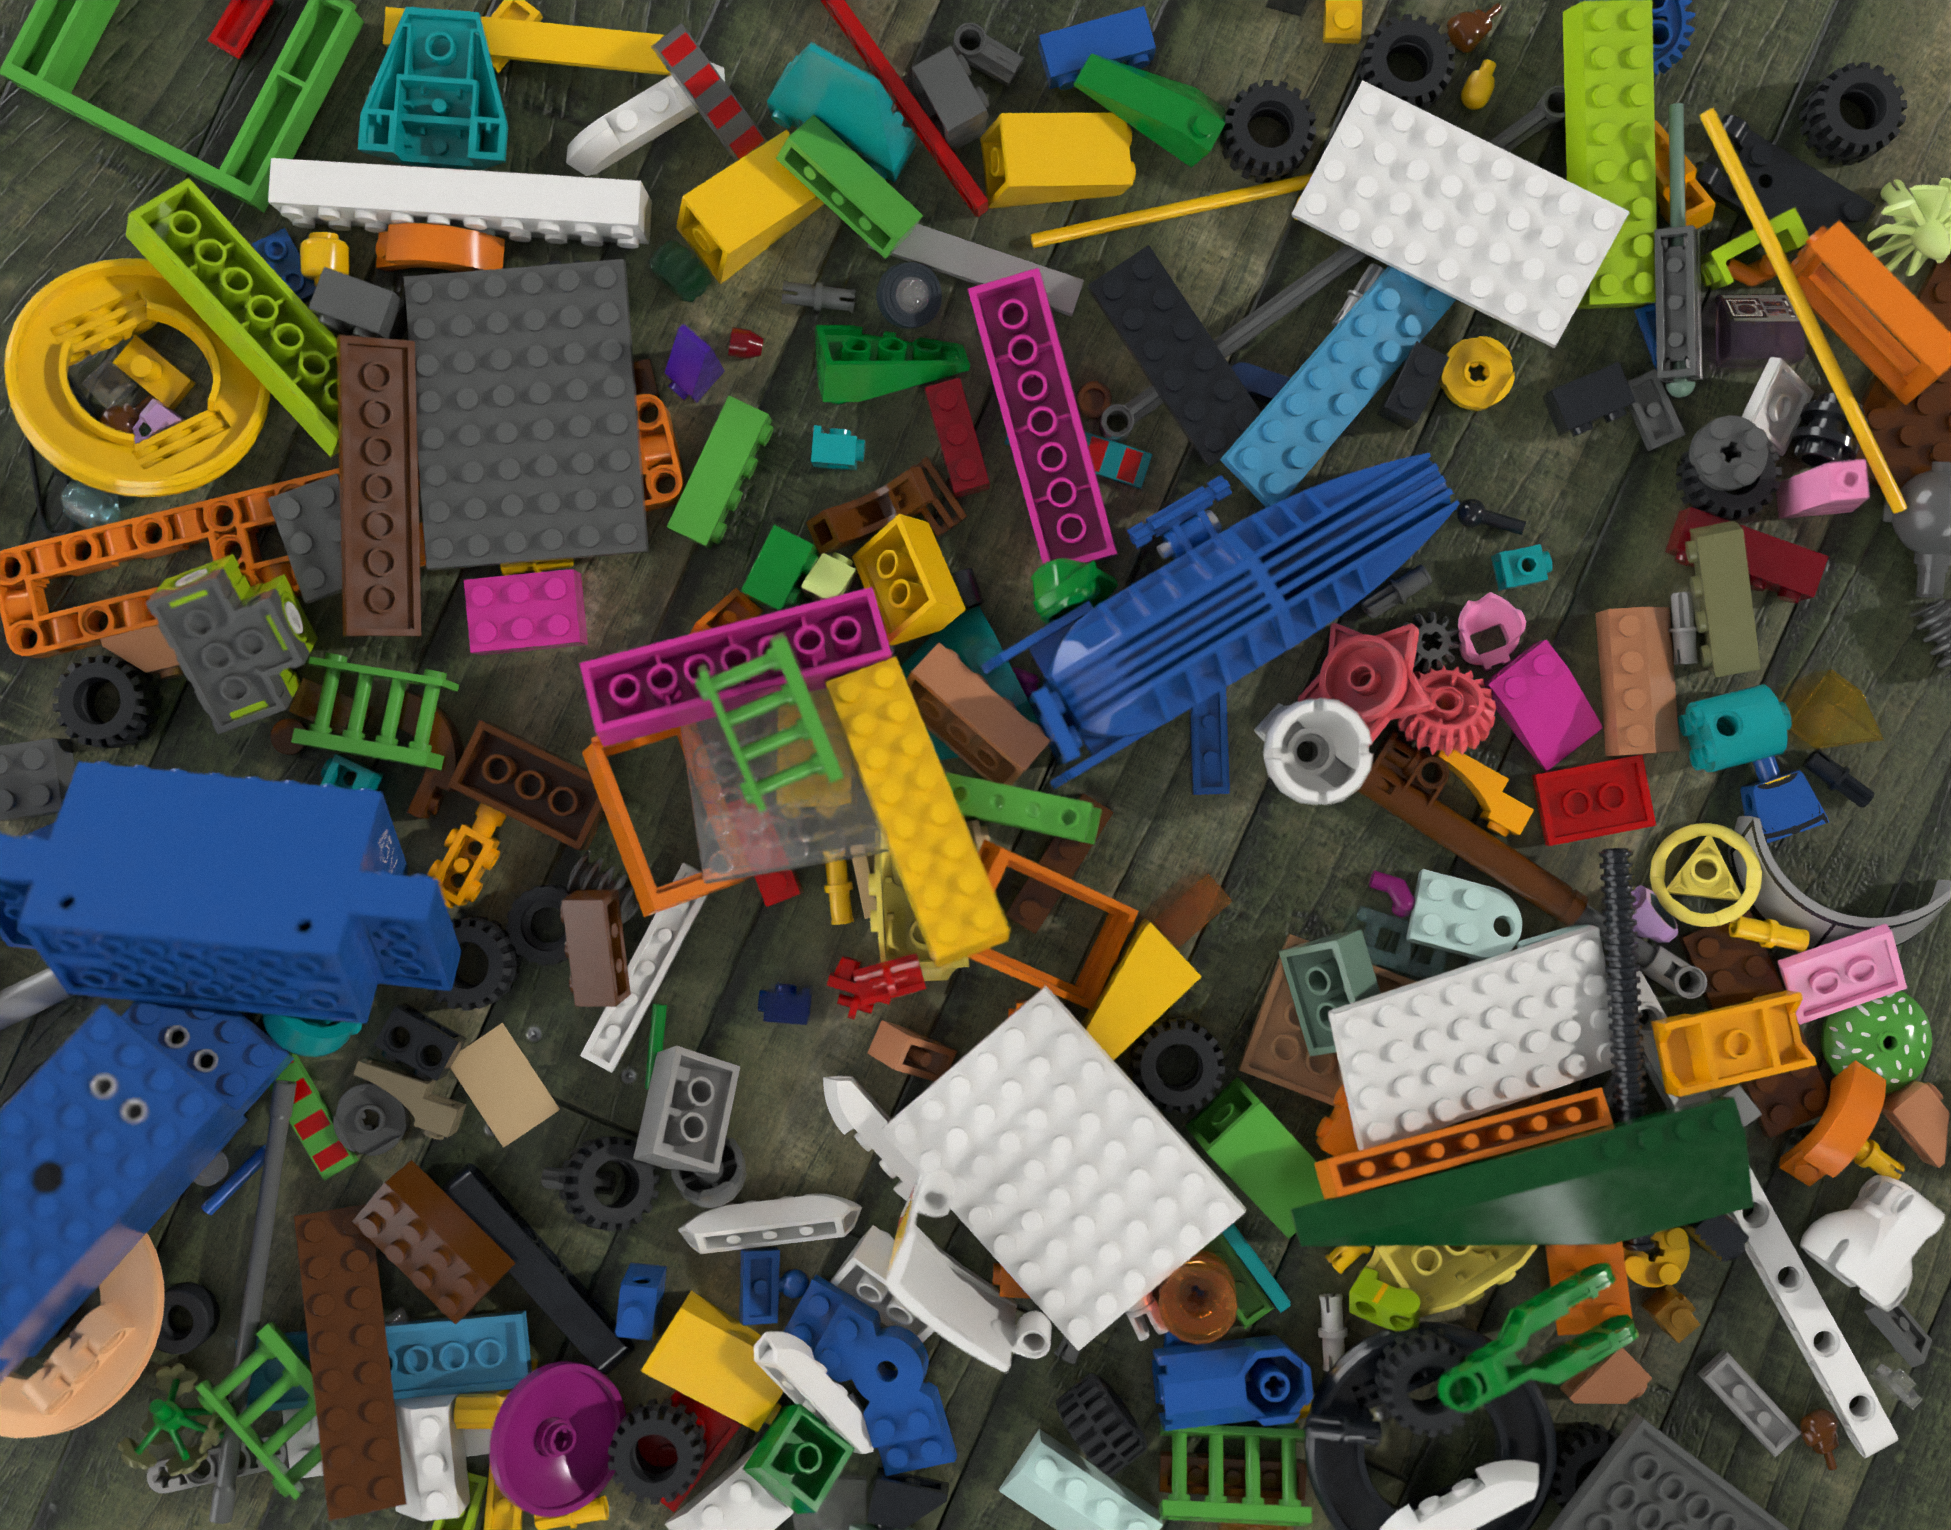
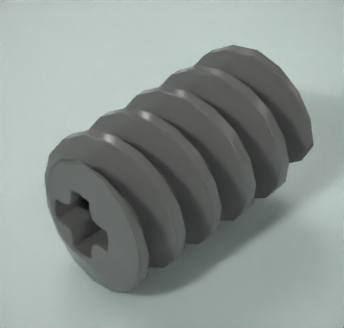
(1937, 619)
(590, 877)

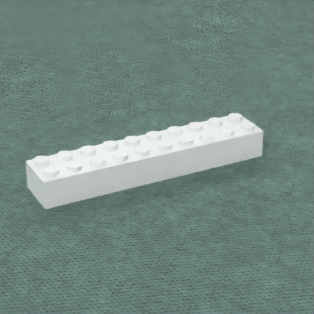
(468, 199)

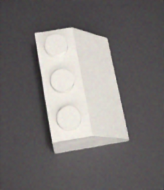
(865, 1278)
(432, 1458)

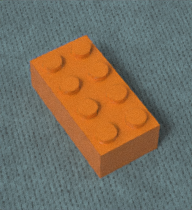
(1612, 1301)

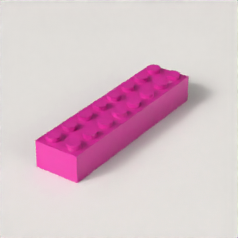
(1042, 418)
(656, 684)

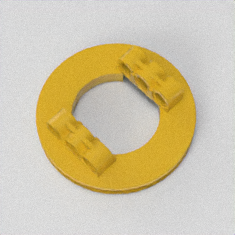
(90, 313)

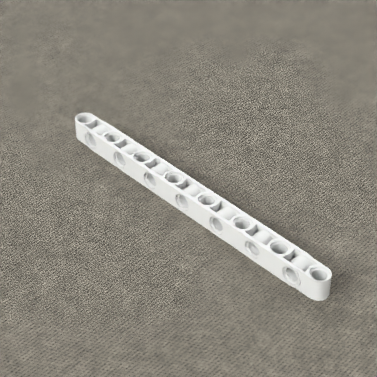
(1796, 1294)

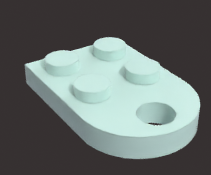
(1461, 916)

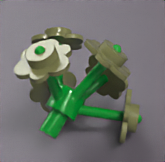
(168, 1419)

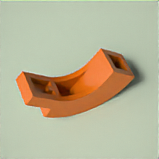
(437, 247)
(1843, 1129)

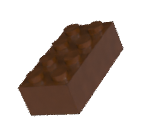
(529, 785)
(433, 1241)

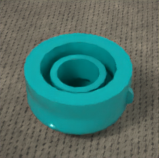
(307, 1035)

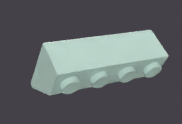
(1073, 1492)

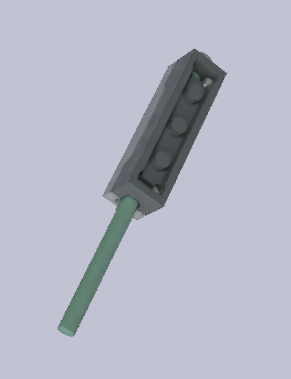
(1678, 279)

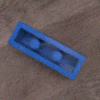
(1118, 37)

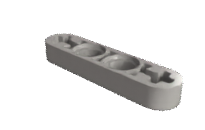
(193, 1479)

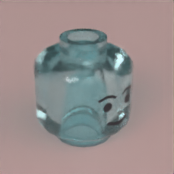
(89, 505)

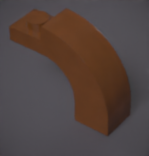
(867, 515)
(445, 742)

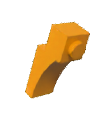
(1698, 204)
(1499, 809)

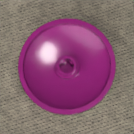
(555, 1438)

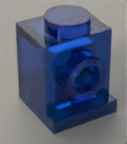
(786, 1004)

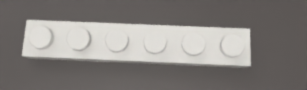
(645, 975)

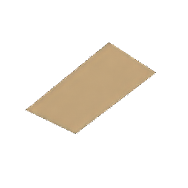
(503, 1085)

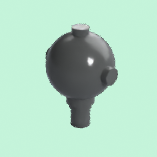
(1926, 526)

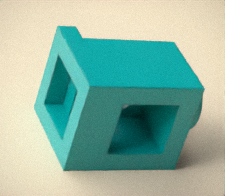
(836, 449)
(1509, 570)
(338, 768)

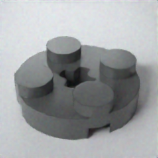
(1747, 441)
(368, 1140)

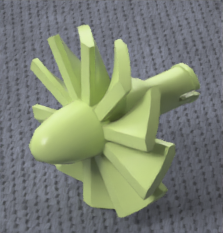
(1919, 225)

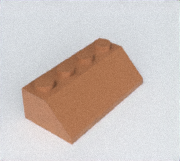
(1637, 681)
(974, 718)

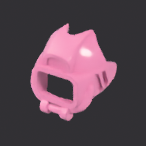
(1485, 614)

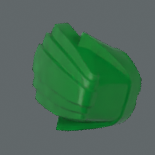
(1066, 585)

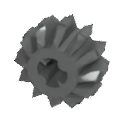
(1441, 636)

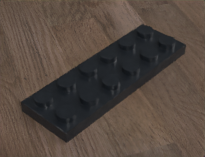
(1175, 354)

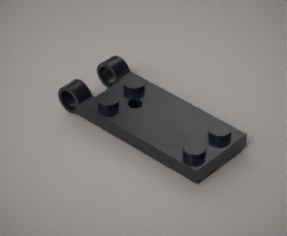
(1792, 184)

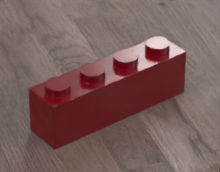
(1771, 561)

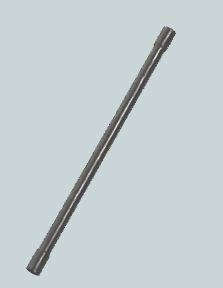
(280, 1113)

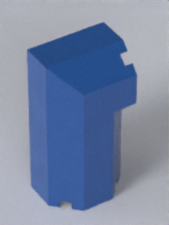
(1230, 1383)

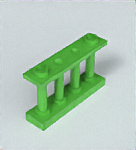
(791, 693)
(385, 745)
(1025, 809)
(296, 1372)
(1252, 1508)

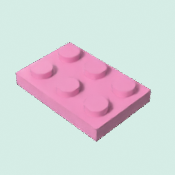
(1844, 973)

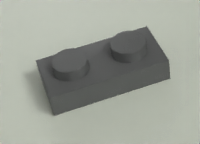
(1653, 411)
(1902, 1332)

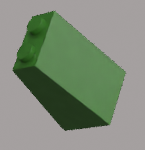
(1257, 1154)

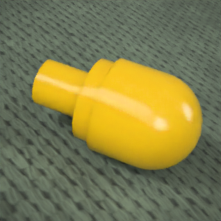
(1479, 86)

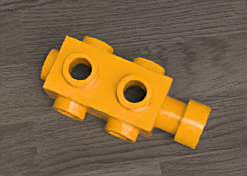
(463, 861)

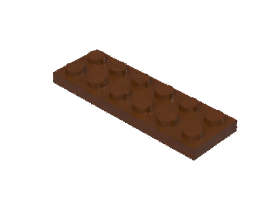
(1735, 975)

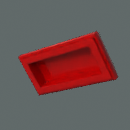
(239, 25)

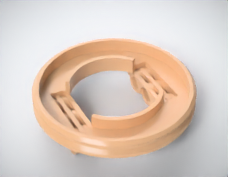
(99, 1358)

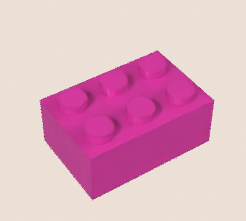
(525, 612)

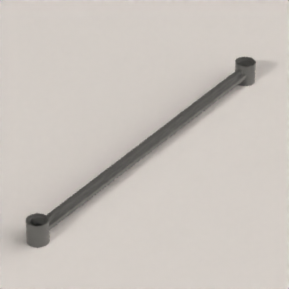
(1322, 274)

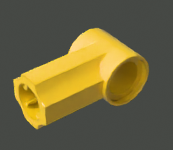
(478, 1410)

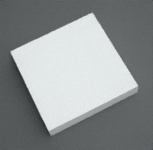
(1778, 403)

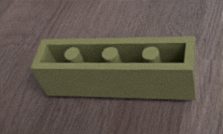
(1724, 599)

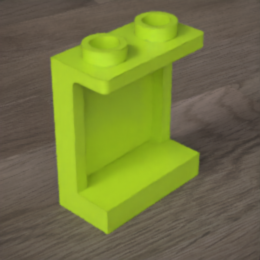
(1788, 230)

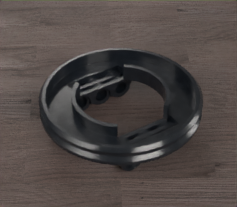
(1339, 1471)

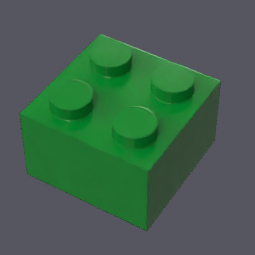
(780, 570)
(798, 1459)

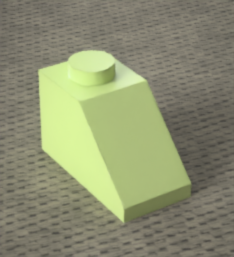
(829, 577)

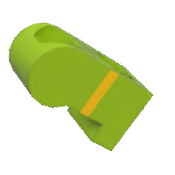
(1383, 1303)

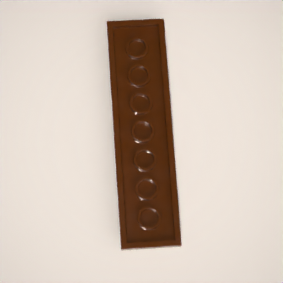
(378, 487)
(349, 1364)

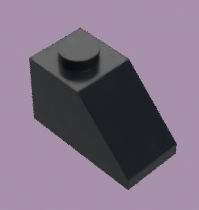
(904, 1499)

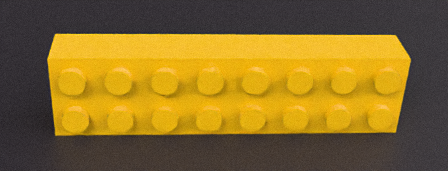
(917, 812)

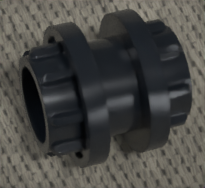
(1826, 433)

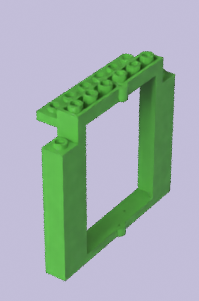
(65, 32)

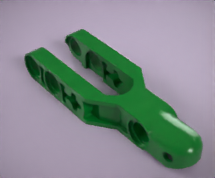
(1497, 1369)

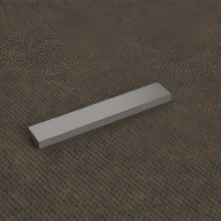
(982, 264)

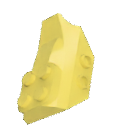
(896, 922)
(1448, 1274)

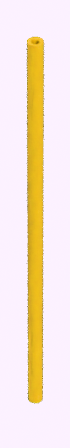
(1170, 211)
(1803, 310)

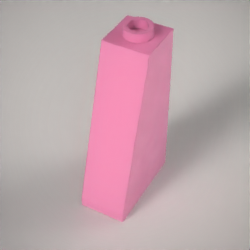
(1824, 490)

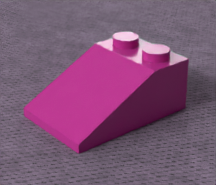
(1543, 704)

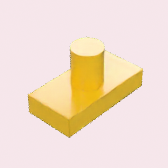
(154, 372)

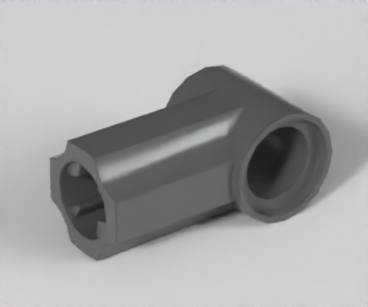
(990, 56)

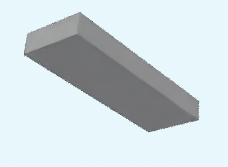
(1749, 1403)

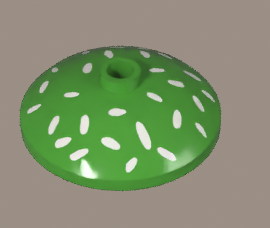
(1860, 1033)

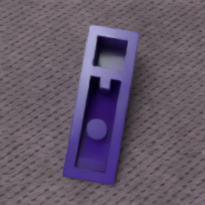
(692, 366)

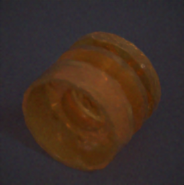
(1194, 1316)

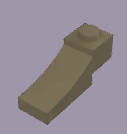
(433, 1113)

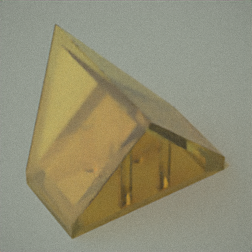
(1836, 715)

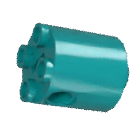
(1735, 728)

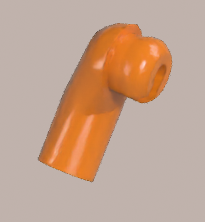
(1751, 274)

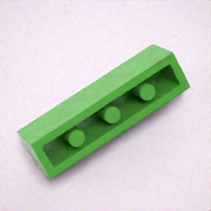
(849, 186)
(720, 472)

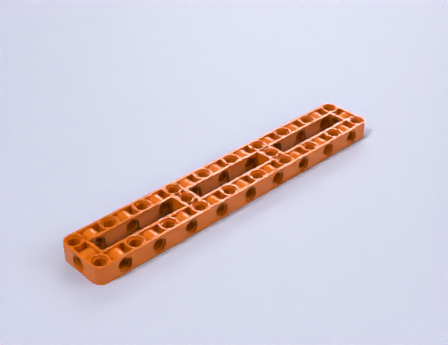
(23, 597)

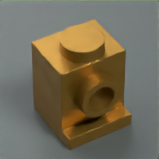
(1671, 1312)

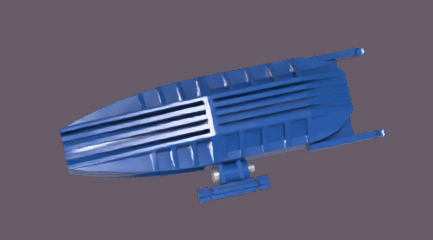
(1228, 597)

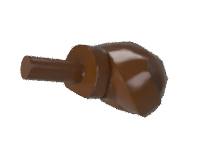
(1469, 28)
(124, 417)
(1820, 1432)

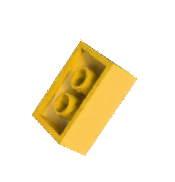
(909, 580)

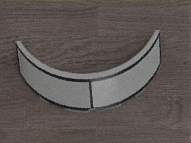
(1793, 909)

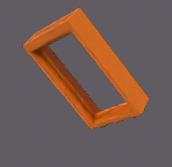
(1885, 299)
(649, 897)
(1105, 949)

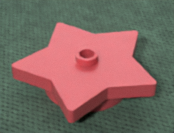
(1383, 660)

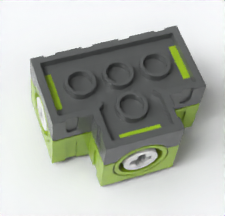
(234, 639)

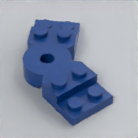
(902, 1411)

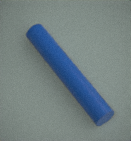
(226, 1190)

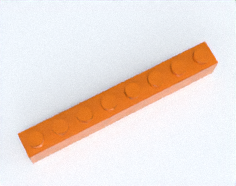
(1462, 1143)

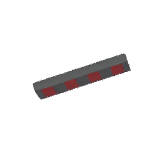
(708, 92)

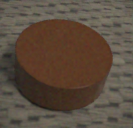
(1093, 399)
(282, 735)

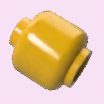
(322, 251)

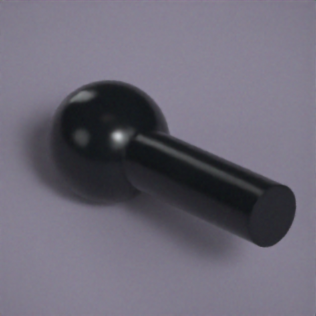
(1473, 513)

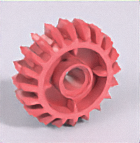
(1460, 714)

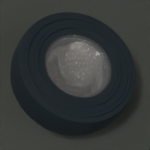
(909, 295)

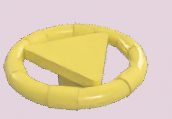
(1705, 875)

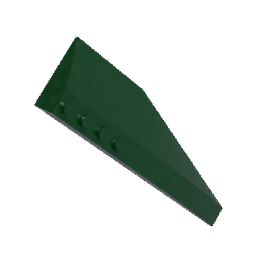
(1558, 1192)

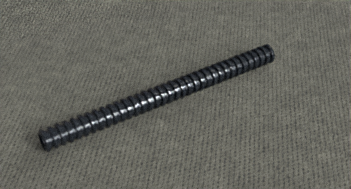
(1623, 995)

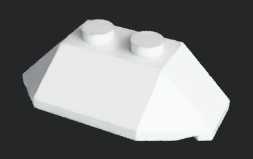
(732, 1503)

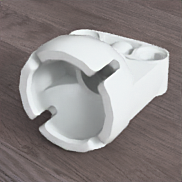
(1338, 744)
(1875, 1239)

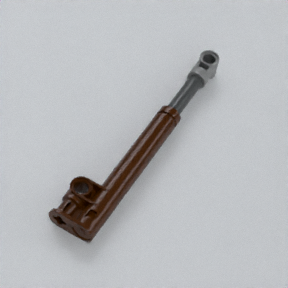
(1400, 789)

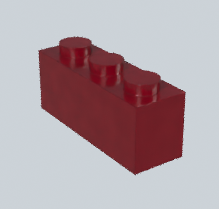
(957, 438)

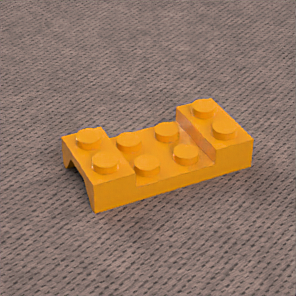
(1731, 1044)

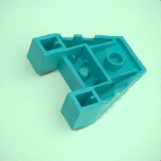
(848, 104)

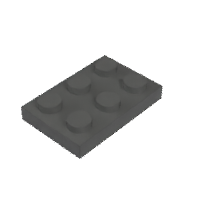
(312, 535)

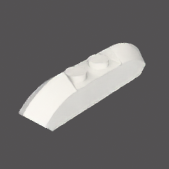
(631, 126)
(855, 1108)
(770, 1223)
(805, 1381)
(1475, 1502)

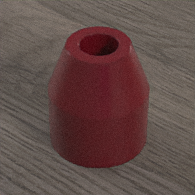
(745, 343)

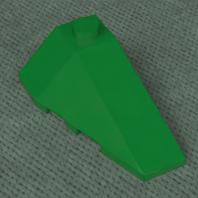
(1160, 108)
(867, 366)

